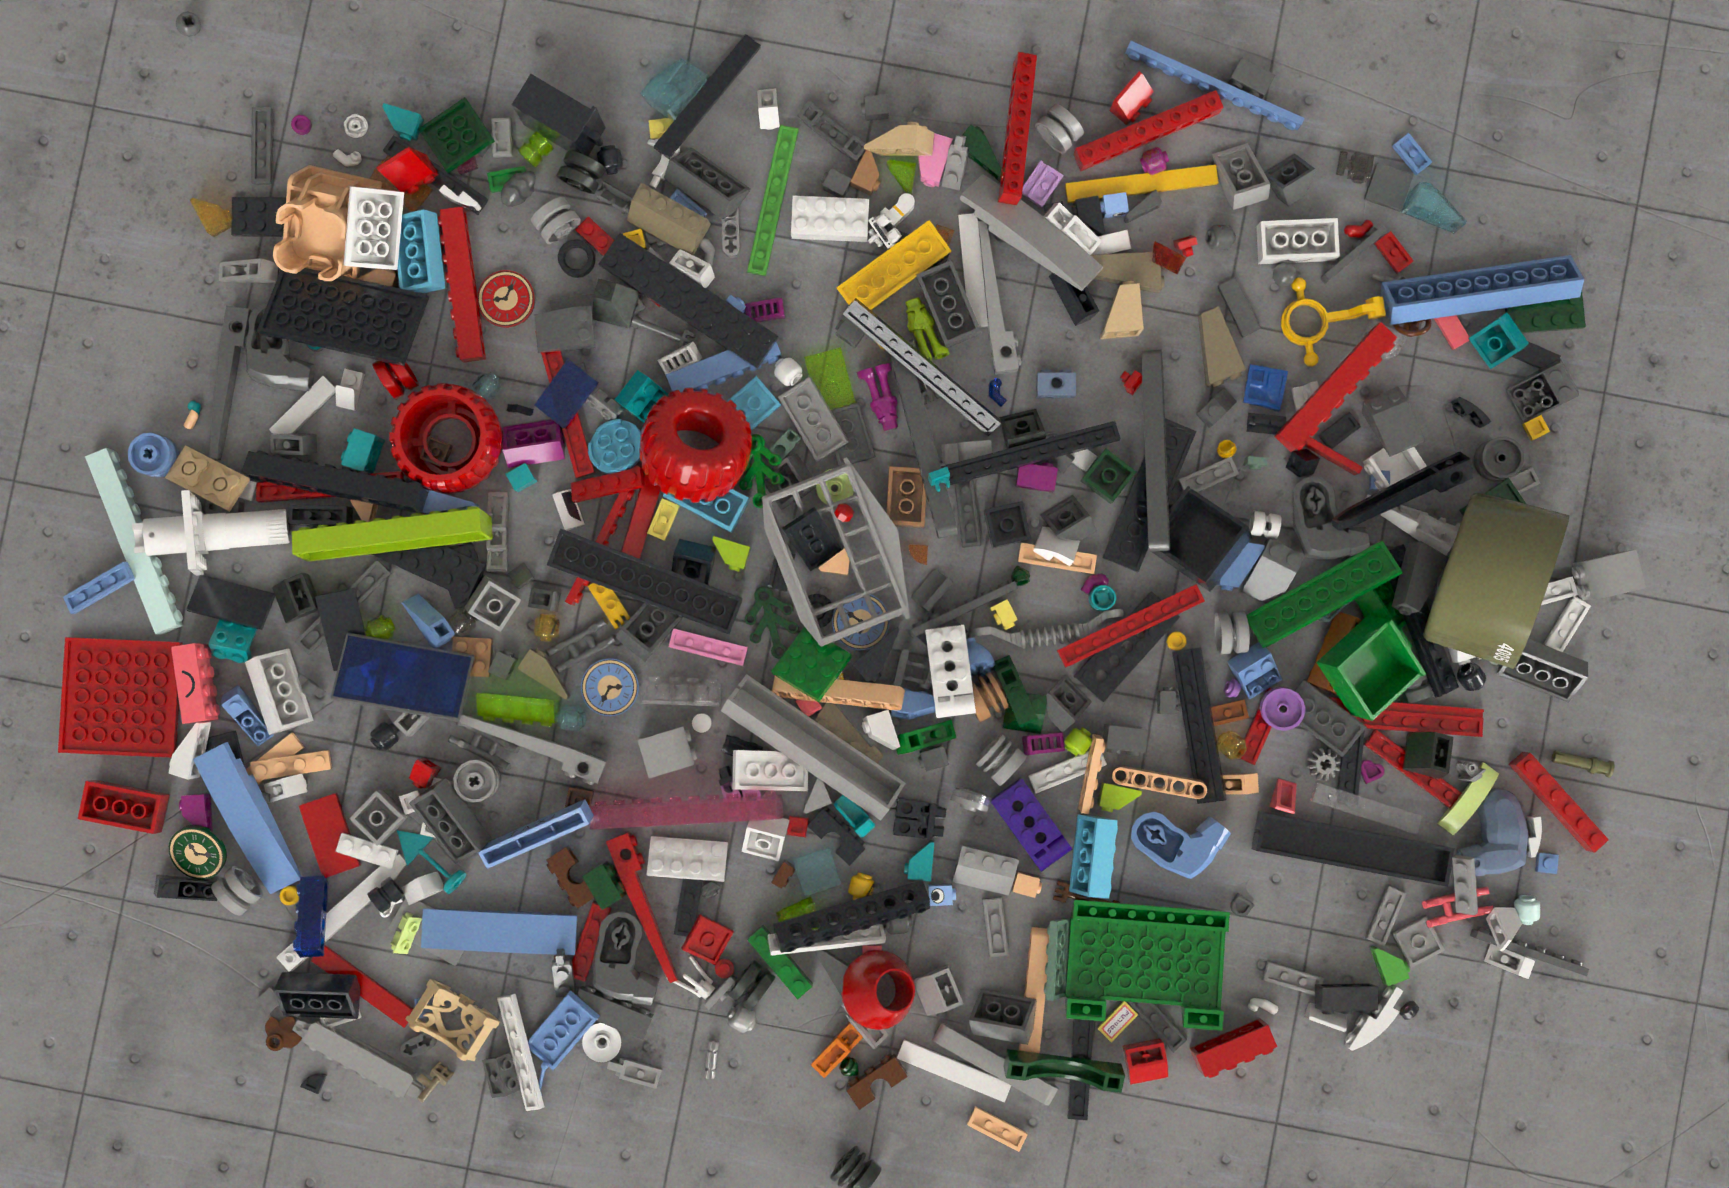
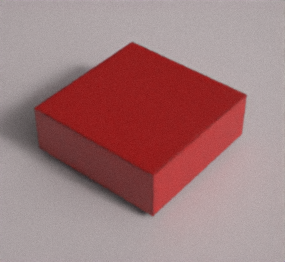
(797, 826)

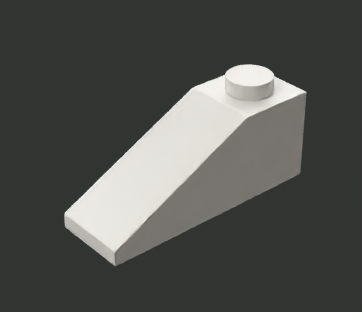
(190, 748)

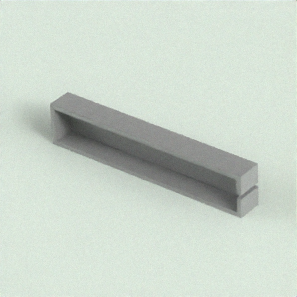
(813, 747)

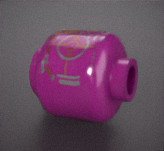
(1154, 161)

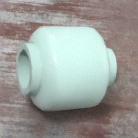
(1527, 909)

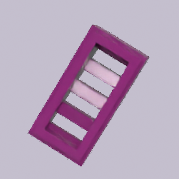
(776, 301)
(1027, 746)

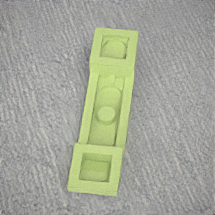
(1468, 801)

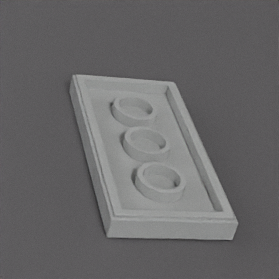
(813, 419)
(416, 909)

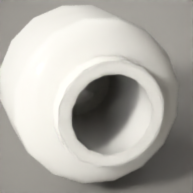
(788, 371)

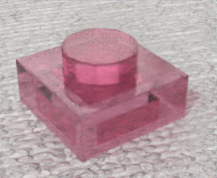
(468, 166)

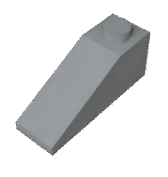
(248, 271)

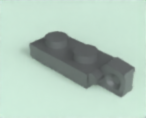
(563, 974)

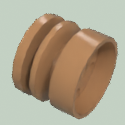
(988, 696)

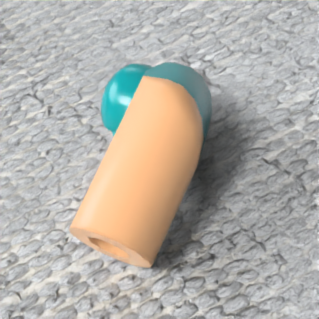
(192, 418)

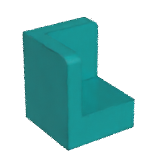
(521, 477)

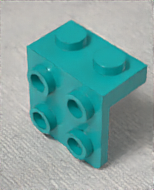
(232, 641)

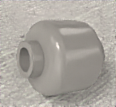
(741, 1018)

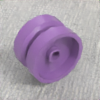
(1293, 712)

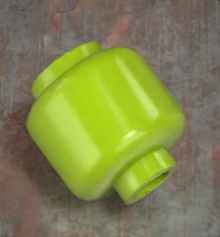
(1078, 741)

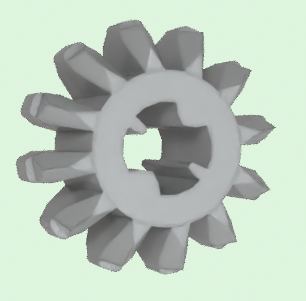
(1320, 770)

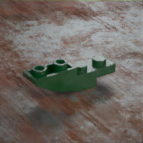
(1015, 691)

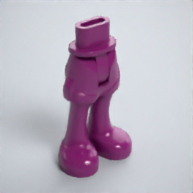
(883, 406)

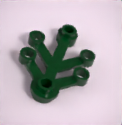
(770, 618)

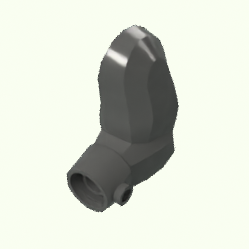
(270, 361)
(1313, 524)
(616, 958)

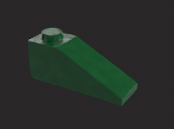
(981, 151)

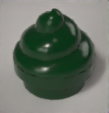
(1020, 576)
(849, 1067)

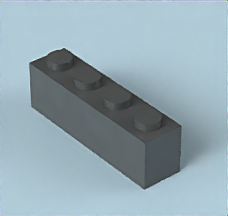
(617, 1013)

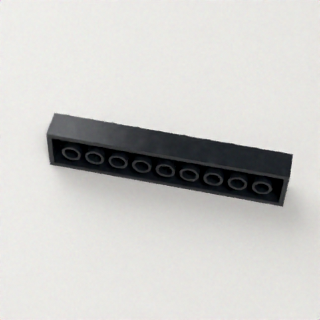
(644, 581)

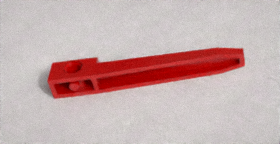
(630, 879)

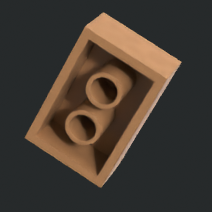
(906, 497)

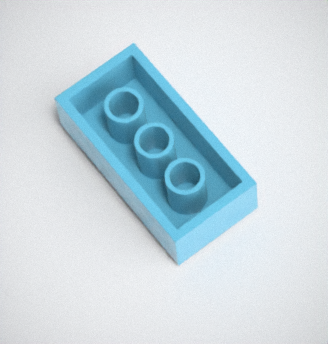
(420, 253)
(722, 511)
(1093, 856)

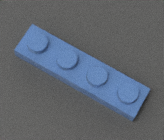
(99, 587)

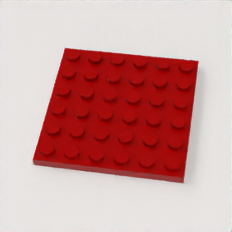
(118, 698)

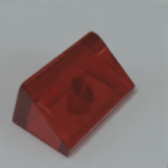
(1167, 258)

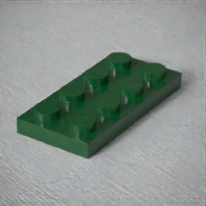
(1549, 316)

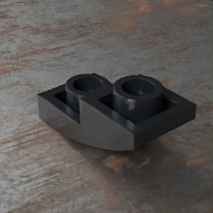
(1464, 407)

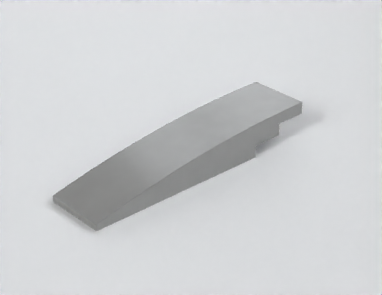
(1031, 234)

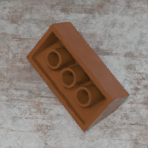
(1340, 626)

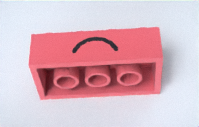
(195, 683)

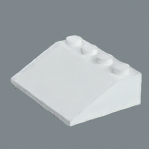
(373, 228)

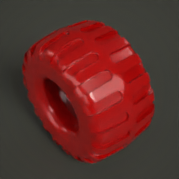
(420, 416)
(688, 470)

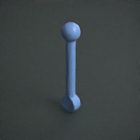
(544, 1066)

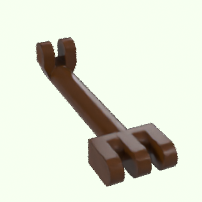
(1066, 893)

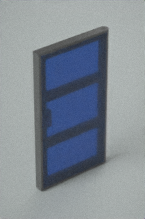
(402, 677)

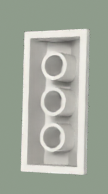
(278, 691)

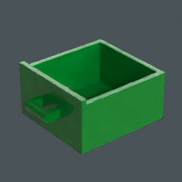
(1371, 667)

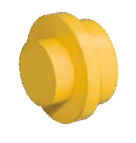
(1226, 449)

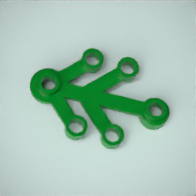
(759, 468)

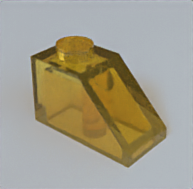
(212, 216)

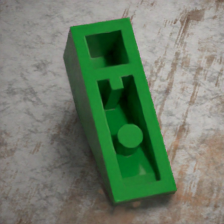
(925, 737)

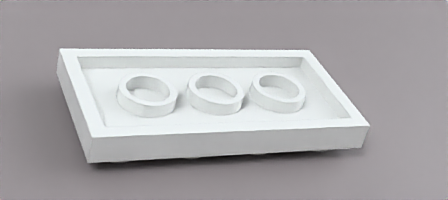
(767, 772)
(687, 858)

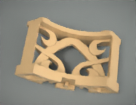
(443, 993)

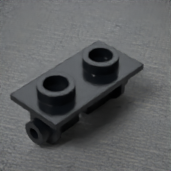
(1265, 423)
(735, 743)

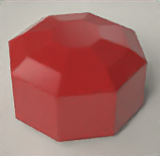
(844, 512)

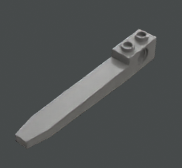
(997, 336)
(568, 755)

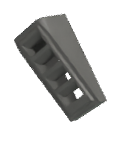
(1147, 205)

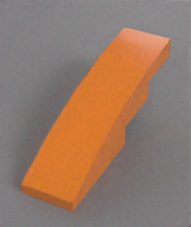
(836, 1050)

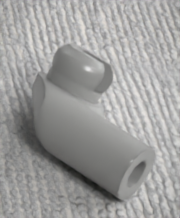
(709, 250)

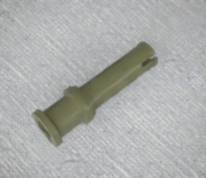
(1591, 764)

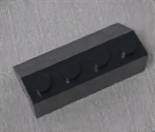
(318, 995)

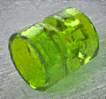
(535, 149)

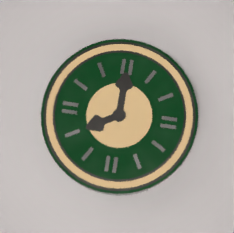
(197, 852)

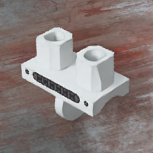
(888, 238)

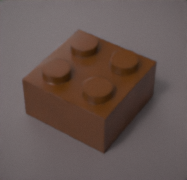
(438, 449)
(577, 794)
(781, 877)

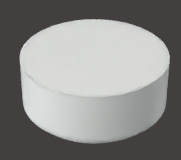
(701, 723)

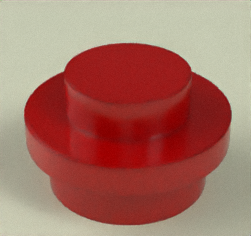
(724, 968)

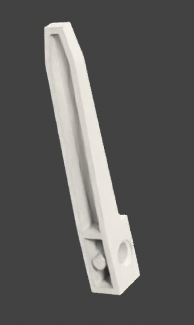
(347, 908)

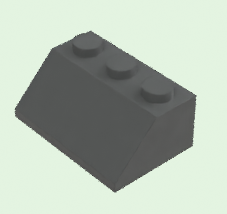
(1003, 1016)

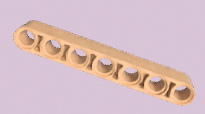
(849, 693)
(1035, 983)

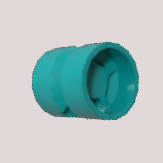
(1102, 598)

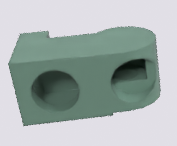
(785, 444)

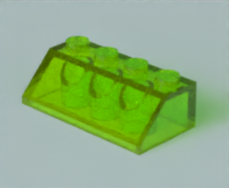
(518, 708)

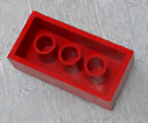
(123, 806)
(1233, 1048)

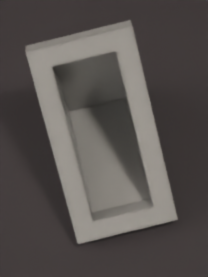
(818, 798)

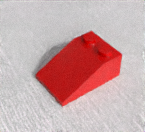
(408, 170)

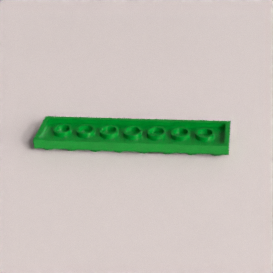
(1323, 594)

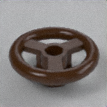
(1412, 328)

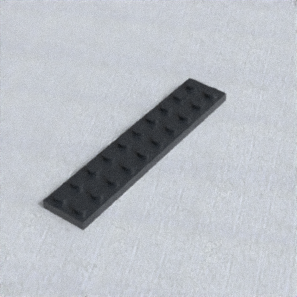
(688, 300)

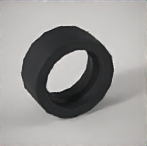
(576, 244)

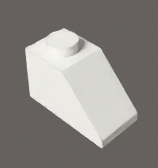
(768, 109)
(693, 267)
(881, 729)
(286, 787)
(1504, 925)
(1509, 961)

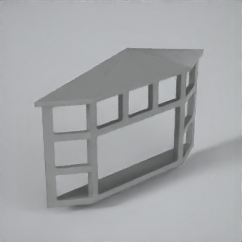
(883, 534)

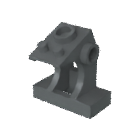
(905, 669)

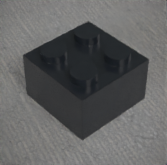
(1007, 524)

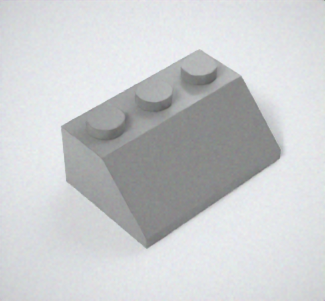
(985, 869)

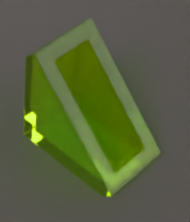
(903, 172)

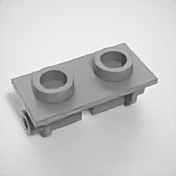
(608, 410)
(1469, 771)

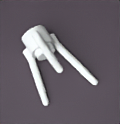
(703, 988)

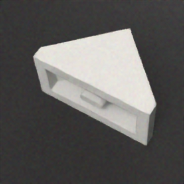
(423, 887)

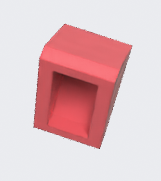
(1284, 796)

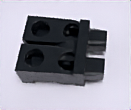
(924, 818)

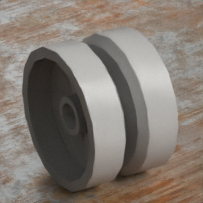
(1059, 128)
(555, 220)
(1231, 632)
(465, 781)
(237, 890)

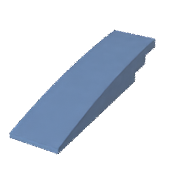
(248, 817)
(498, 931)

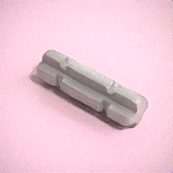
(711, 1059)

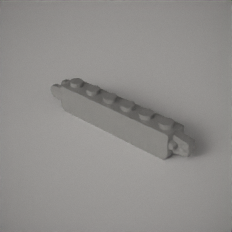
(359, 1057)

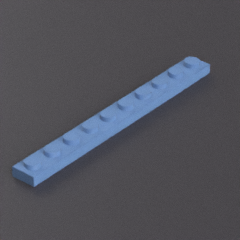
(1207, 83)

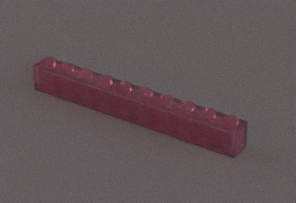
(686, 811)

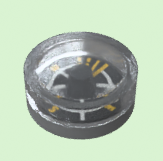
(971, 798)

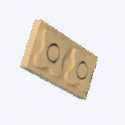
(207, 478)

